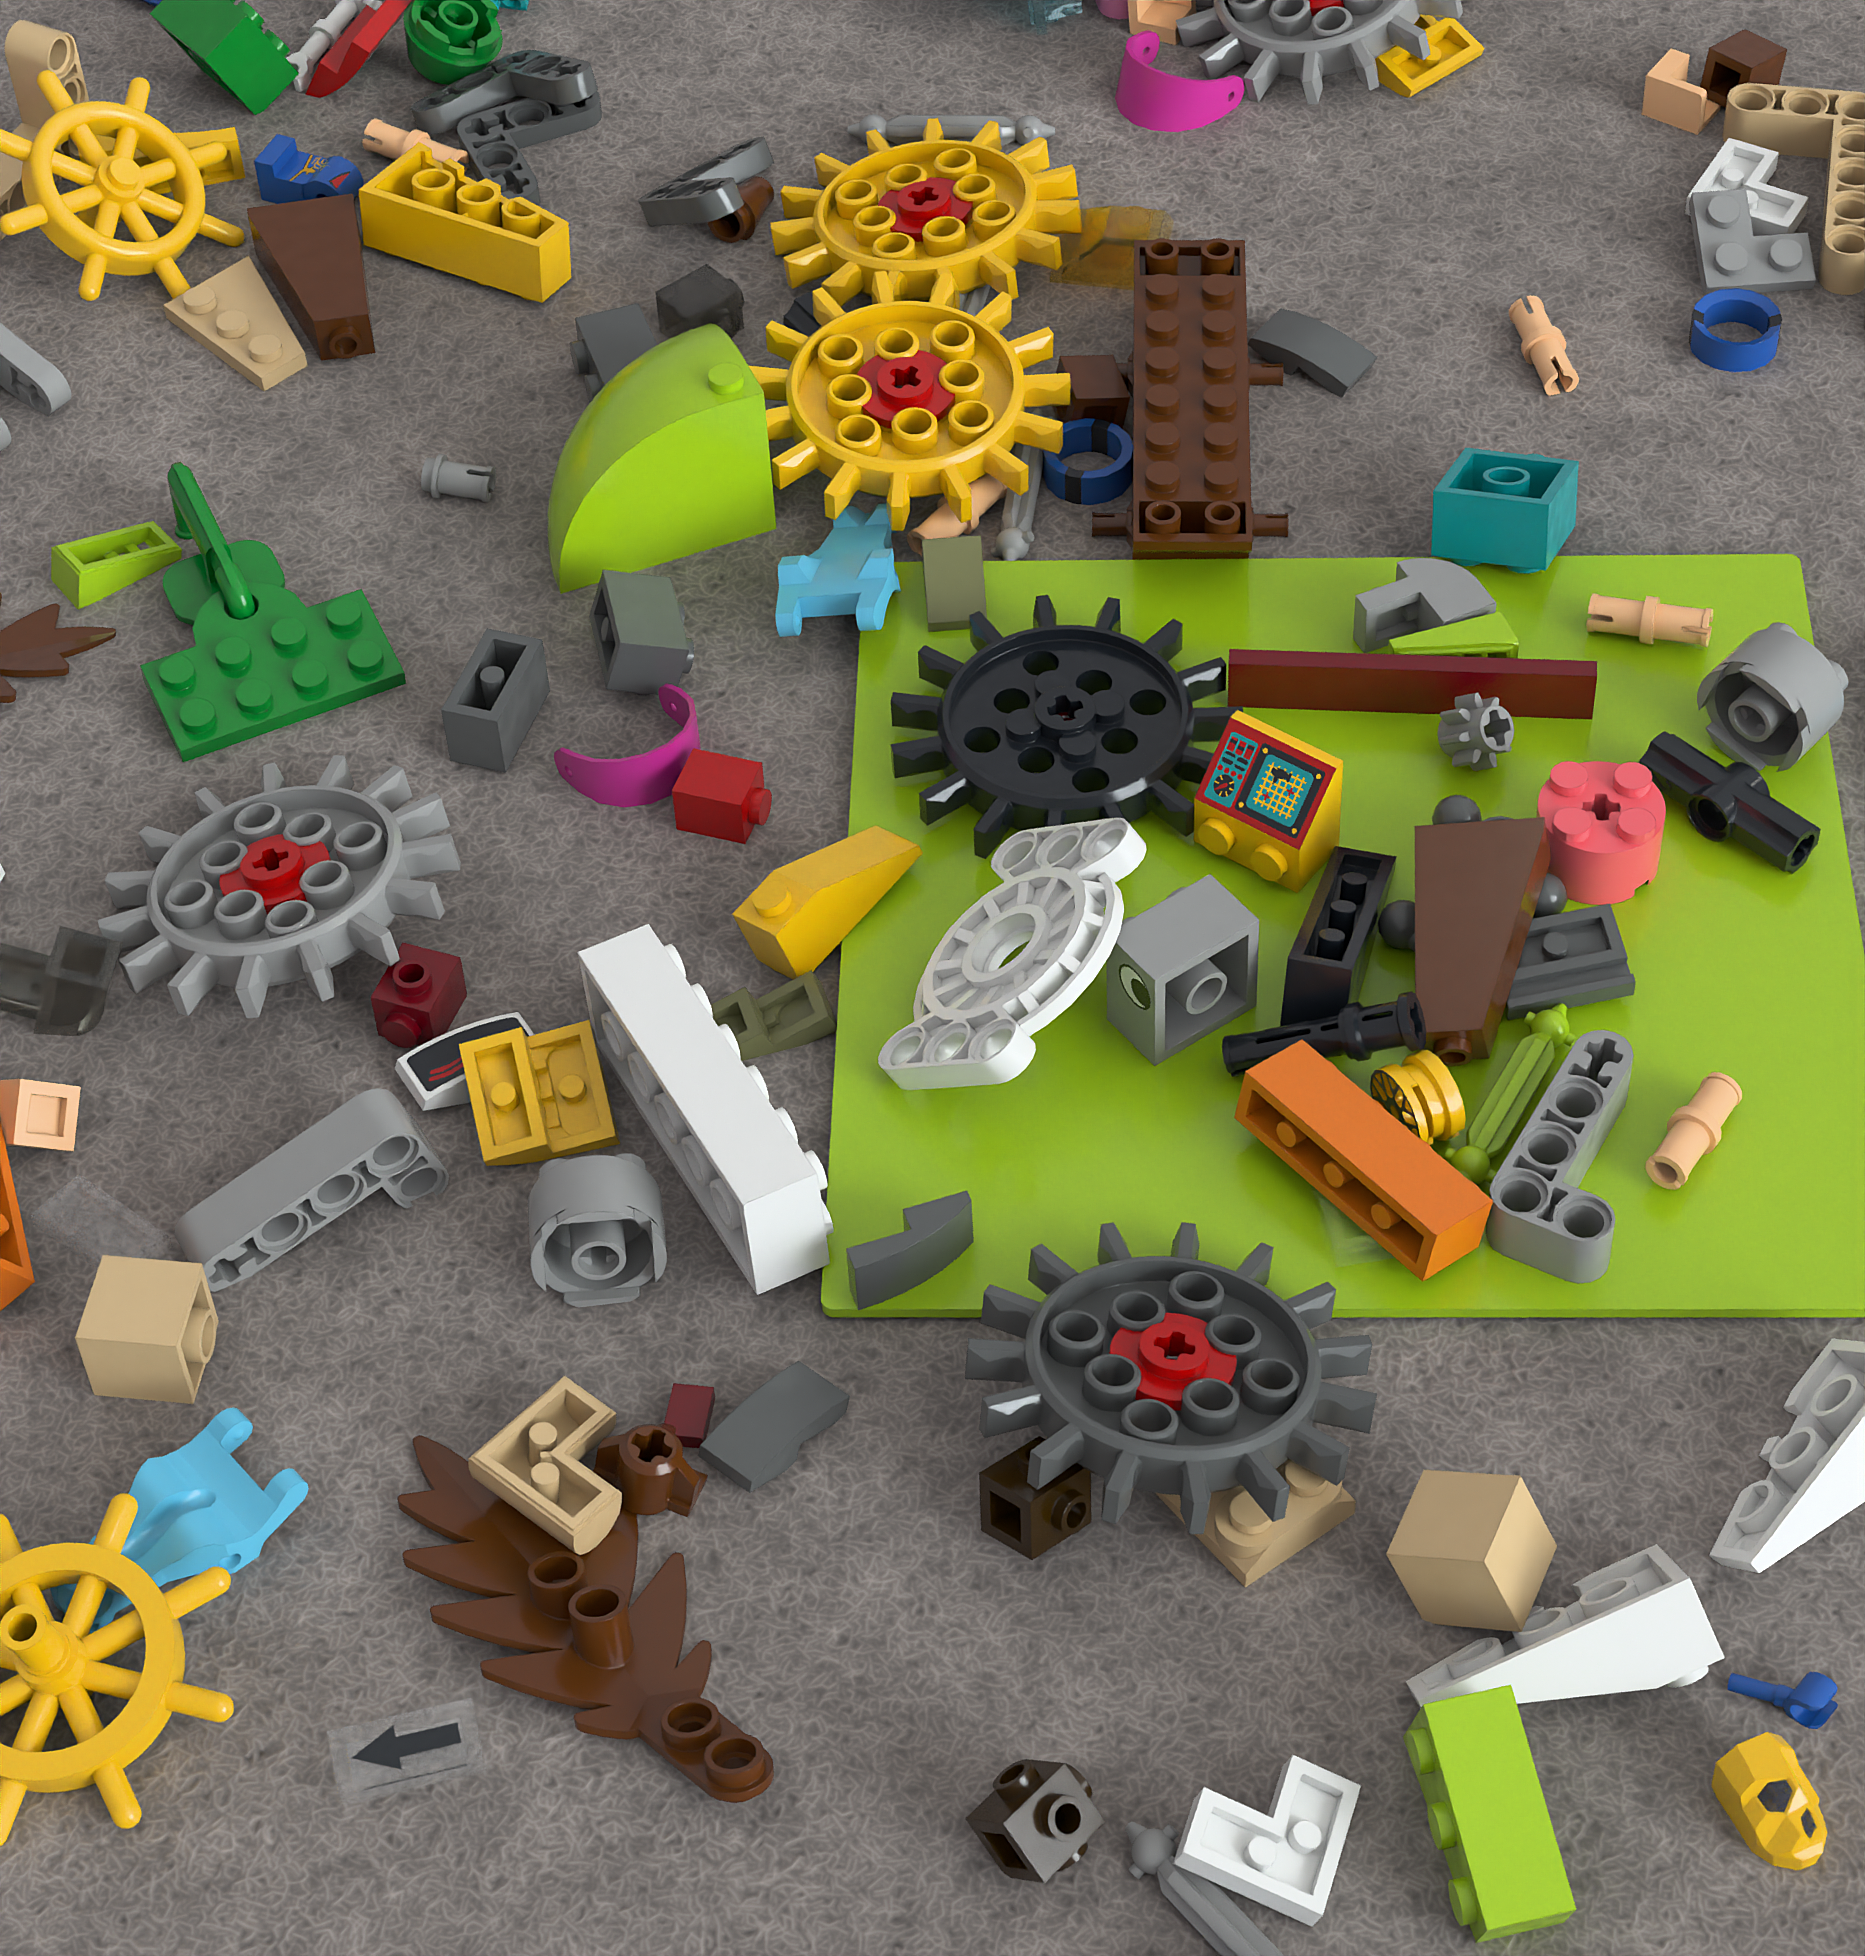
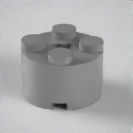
(1772, 698)
(596, 1228)

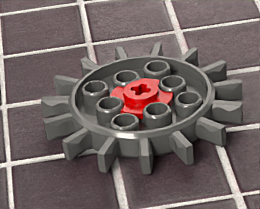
(1171, 1376)

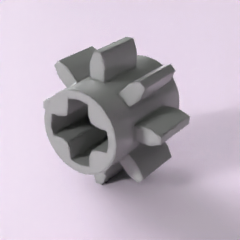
(1475, 731)

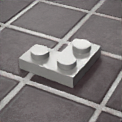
(1736, 258)

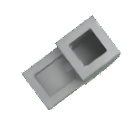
(1422, 598)

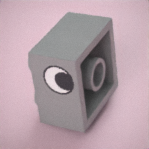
(1183, 969)

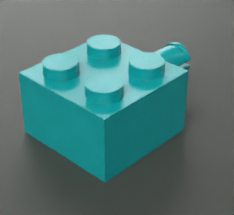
(1504, 509)

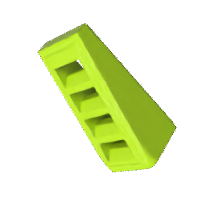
(92, 565)
(1474, 637)

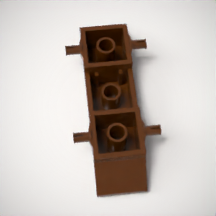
(1191, 406)

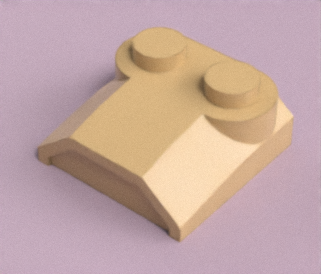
(1248, 1539)

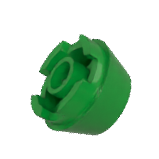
(451, 37)

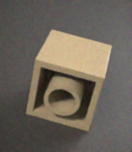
(147, 1329)
(1472, 1550)

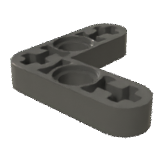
(522, 73)
(504, 145)
(707, 189)

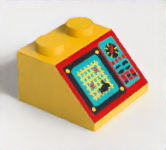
(1269, 802)

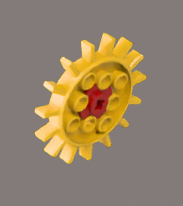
(928, 213)
(914, 389)

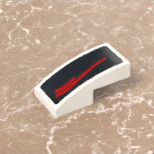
(436, 1068)

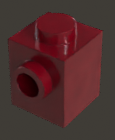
(418, 996)

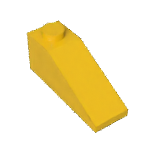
(820, 898)

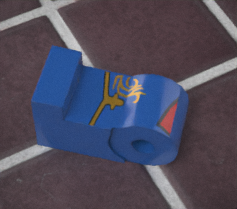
(294, 175)

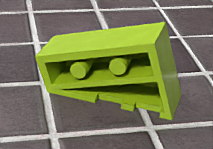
(1489, 1814)

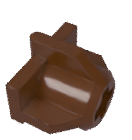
(649, 1470)

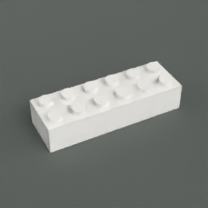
(707, 1108)

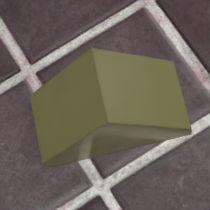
(953, 581)

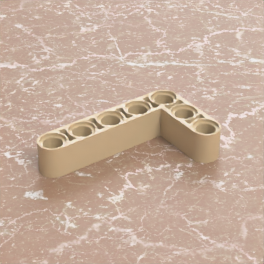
(28, 52)
(1817, 126)

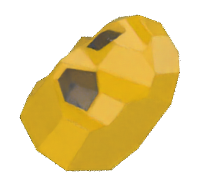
(1771, 1801)

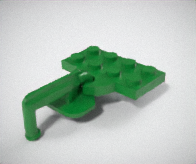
(257, 646)

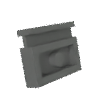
(1570, 961)

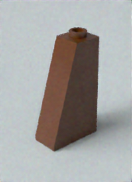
(319, 270)
(1471, 925)

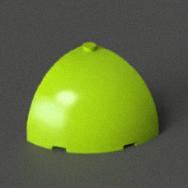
(663, 463)

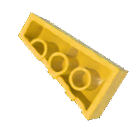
(464, 226)

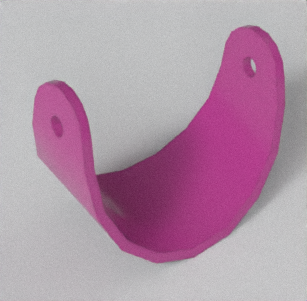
(1169, 101)
(641, 777)

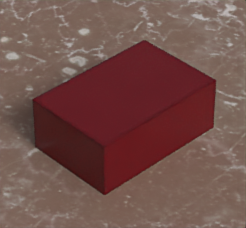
(690, 1413)

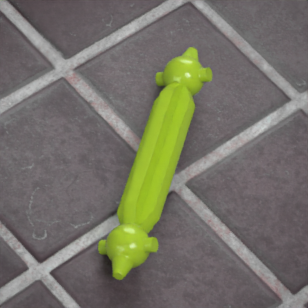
(1511, 1094)

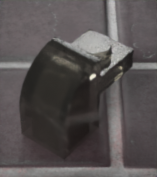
(60, 990)

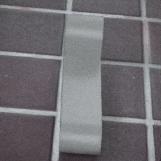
(308, 1185)
(1535, 1195)

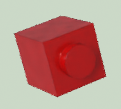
(720, 796)

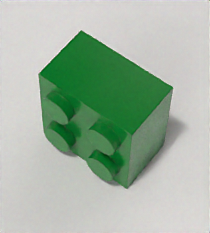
(230, 47)

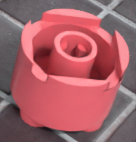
(1602, 828)

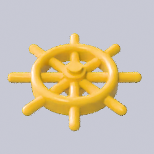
(114, 188)
(63, 1667)

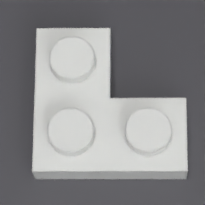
(1750, 168)
(1276, 1857)

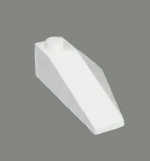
(1814, 1468)
(1626, 1633)

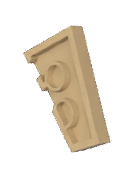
(240, 324)

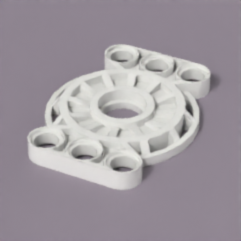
(979, 1017)

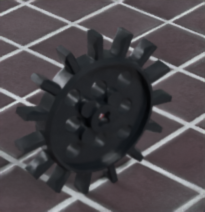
(1067, 701)

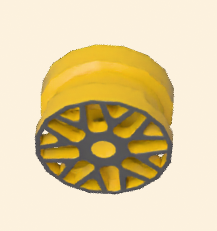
(1421, 1096)

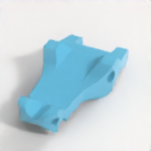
(843, 577)
(198, 1512)

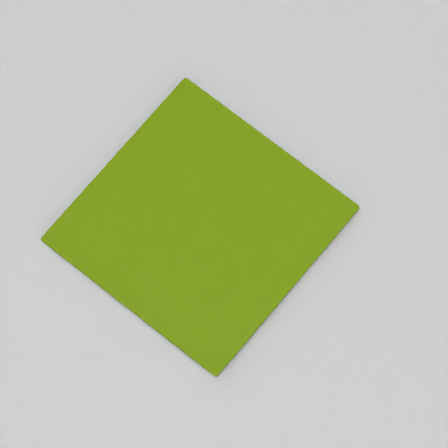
(1725, 949)

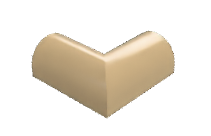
(539, 1470)

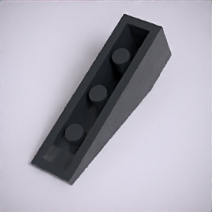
(1336, 936)

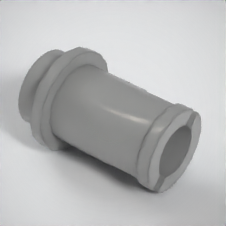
(457, 479)

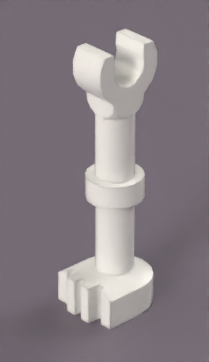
(324, 36)

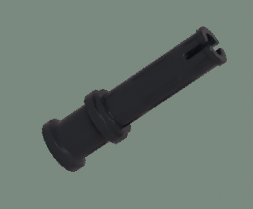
(1353, 1033)

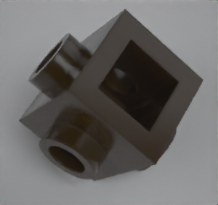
(1029, 1517)
(1036, 1819)

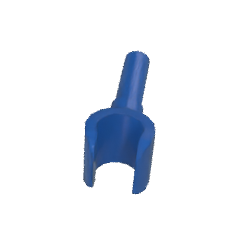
(1806, 1704)

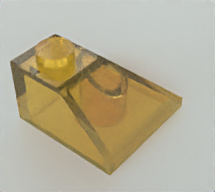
(1105, 247)

